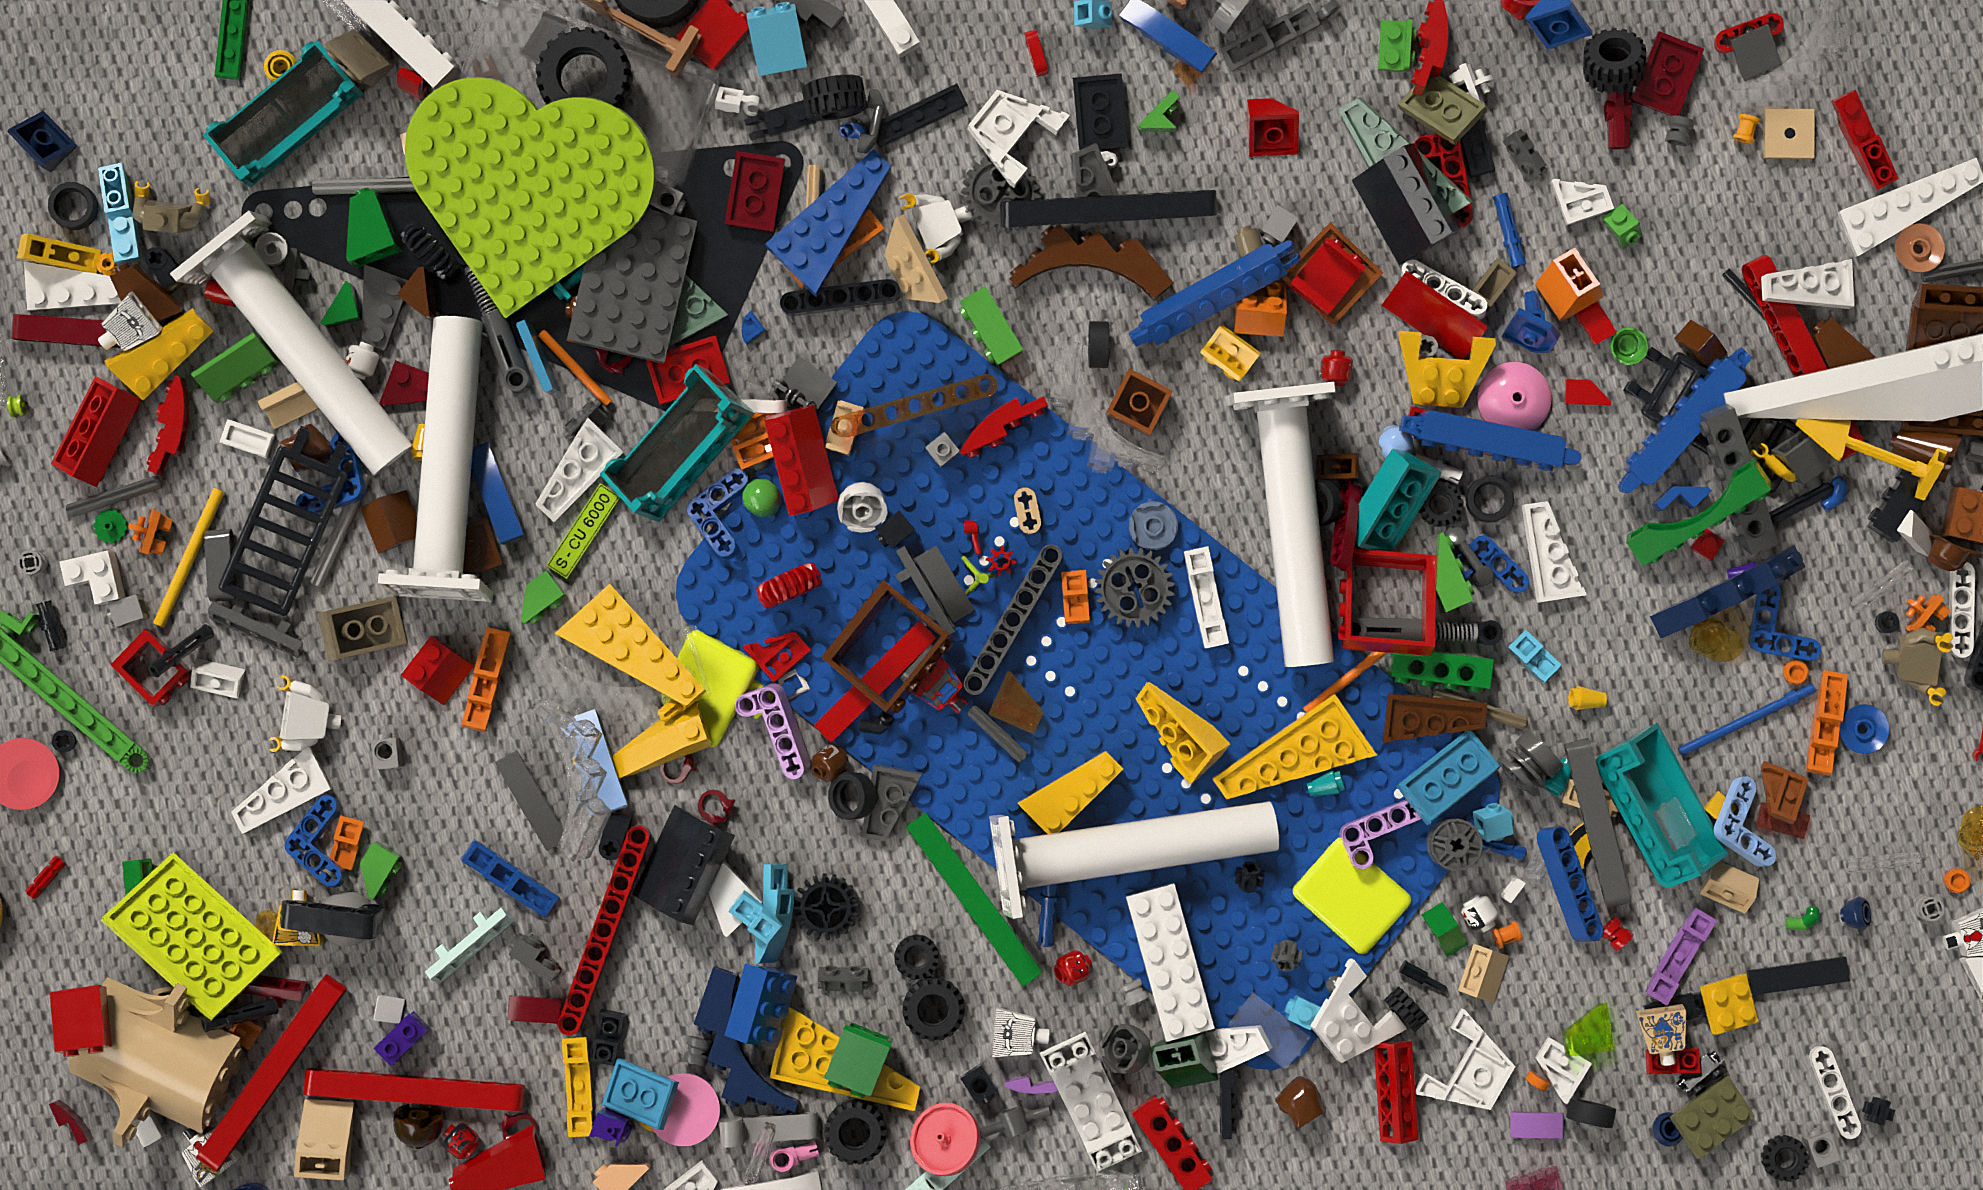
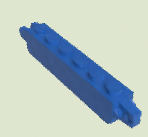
(1214, 293)
(1683, 425)
(1489, 438)

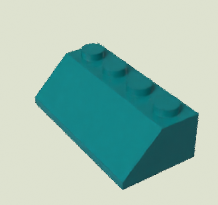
(1393, 500)

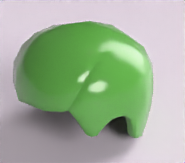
(1629, 346)
(762, 498)

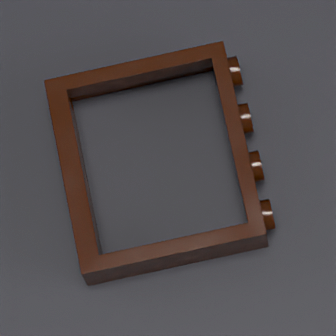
(859, 624)

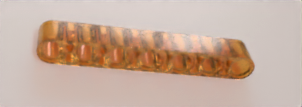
(926, 405)

